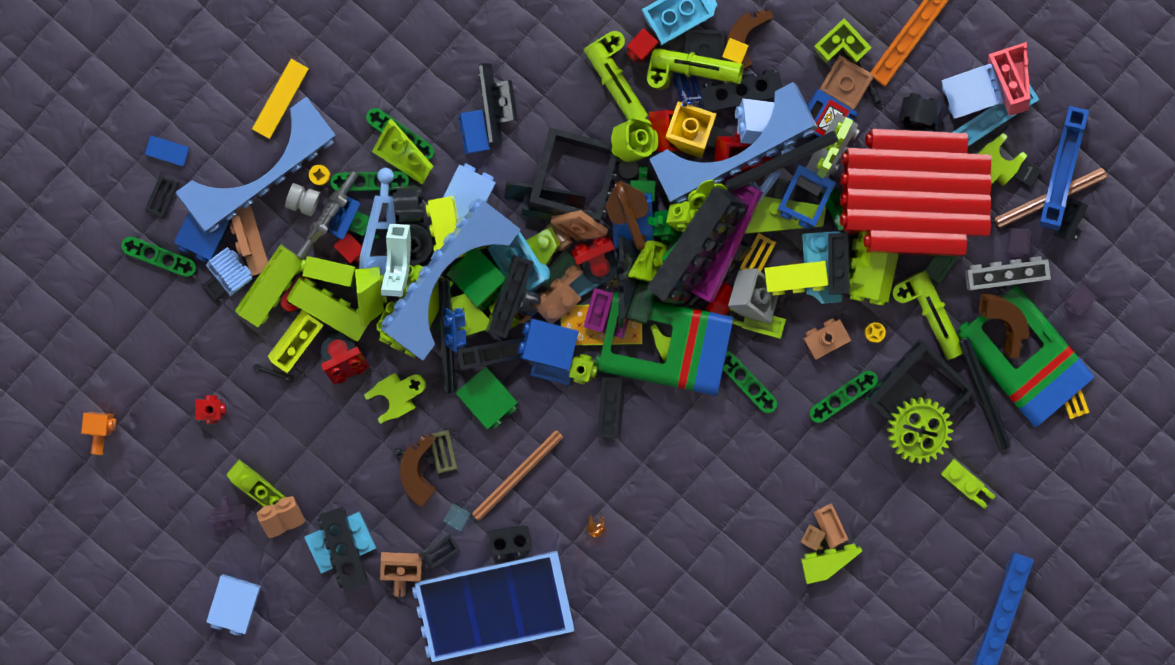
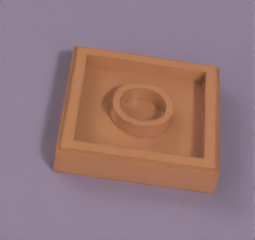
(846, 82)
(579, 225)

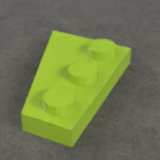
(402, 153)
(825, 163)

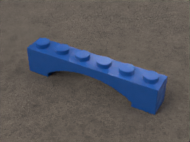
(1063, 168)
(1007, 603)

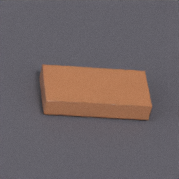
(831, 525)

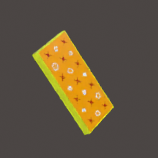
(575, 320)

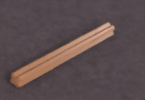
(1038, 203)
(518, 474)

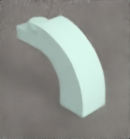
(398, 260)

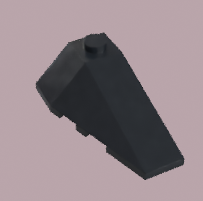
(626, 257)

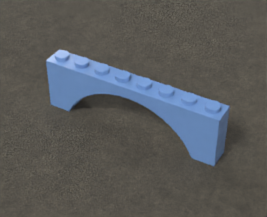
(788, 122)
(213, 205)
(410, 318)

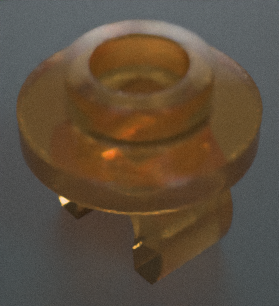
(596, 530)

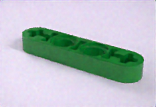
(382, 115)
(369, 178)
(160, 253)
(749, 379)
(844, 398)

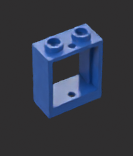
(813, 178)

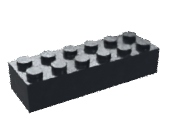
(698, 246)

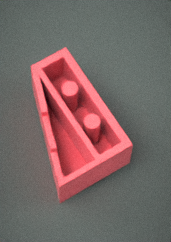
(1012, 76)

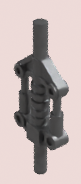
(335, 201)

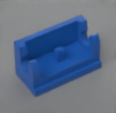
(473, 132)

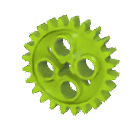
(925, 413)

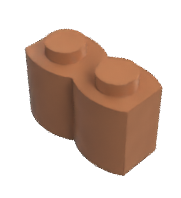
(280, 517)

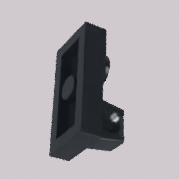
(1071, 218)

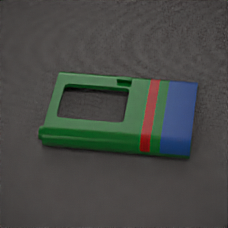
(693, 355)
(1045, 378)

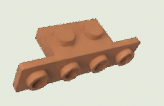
(249, 240)
(558, 298)

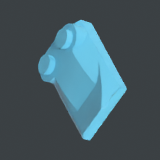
(674, 17)
(815, 250)
(503, 255)

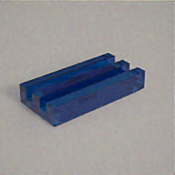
(684, 100)

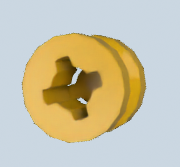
(320, 177)
(878, 331)

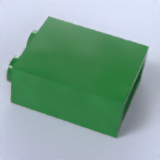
(477, 278)
(487, 398)

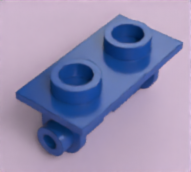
(455, 338)

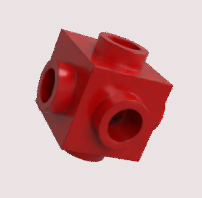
(203, 412)

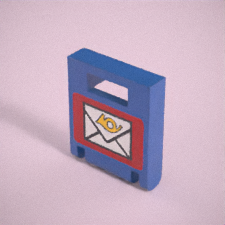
(827, 111)

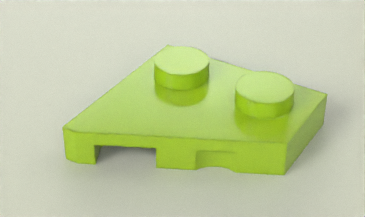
(544, 245)
(648, 261)
(474, 318)

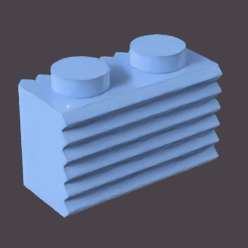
(229, 271)

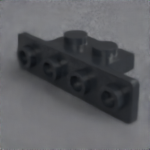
(498, 102)
(523, 192)

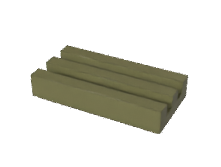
(451, 451)

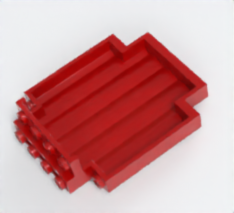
(916, 192)

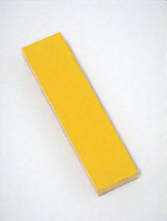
(280, 98)

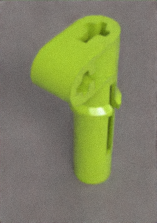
(599, 57)
(669, 61)
(923, 288)

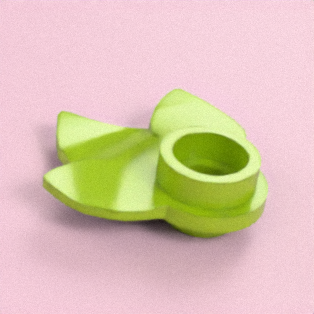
(698, 196)

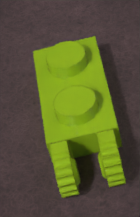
(772, 329)
(966, 482)

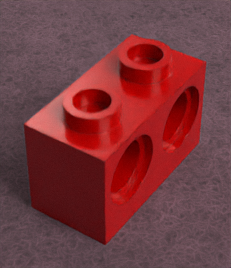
(641, 46)

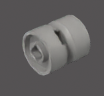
(302, 199)

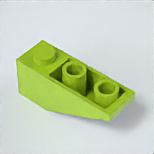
(254, 484)
(823, 566)

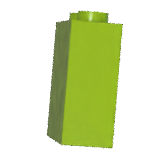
(328, 271)

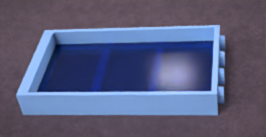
(493, 606)

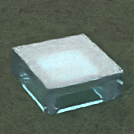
(456, 516)

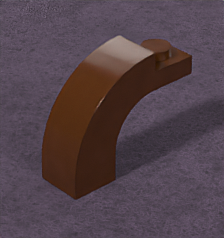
(744, 26)
(1016, 325)
(412, 480)

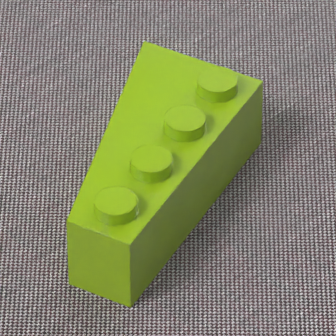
(768, 219)

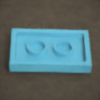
(322, 555)

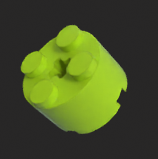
(634, 140)

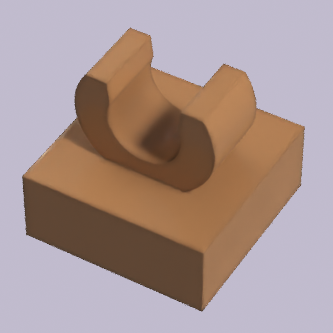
(813, 537)

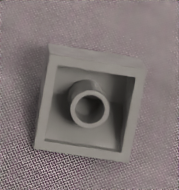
(751, 296)

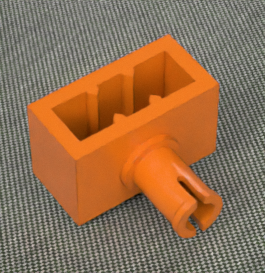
(99, 426)

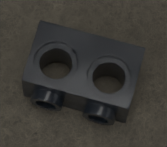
(508, 536)

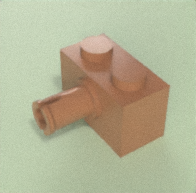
(827, 338)
(400, 568)

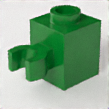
(643, 184)
(360, 223)
(661, 228)

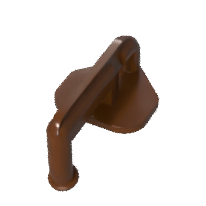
(625, 206)

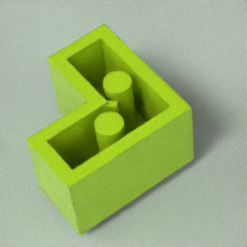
(842, 38)

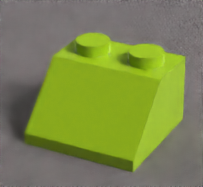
(369, 294)

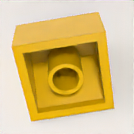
(690, 129)

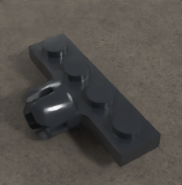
(513, 297)

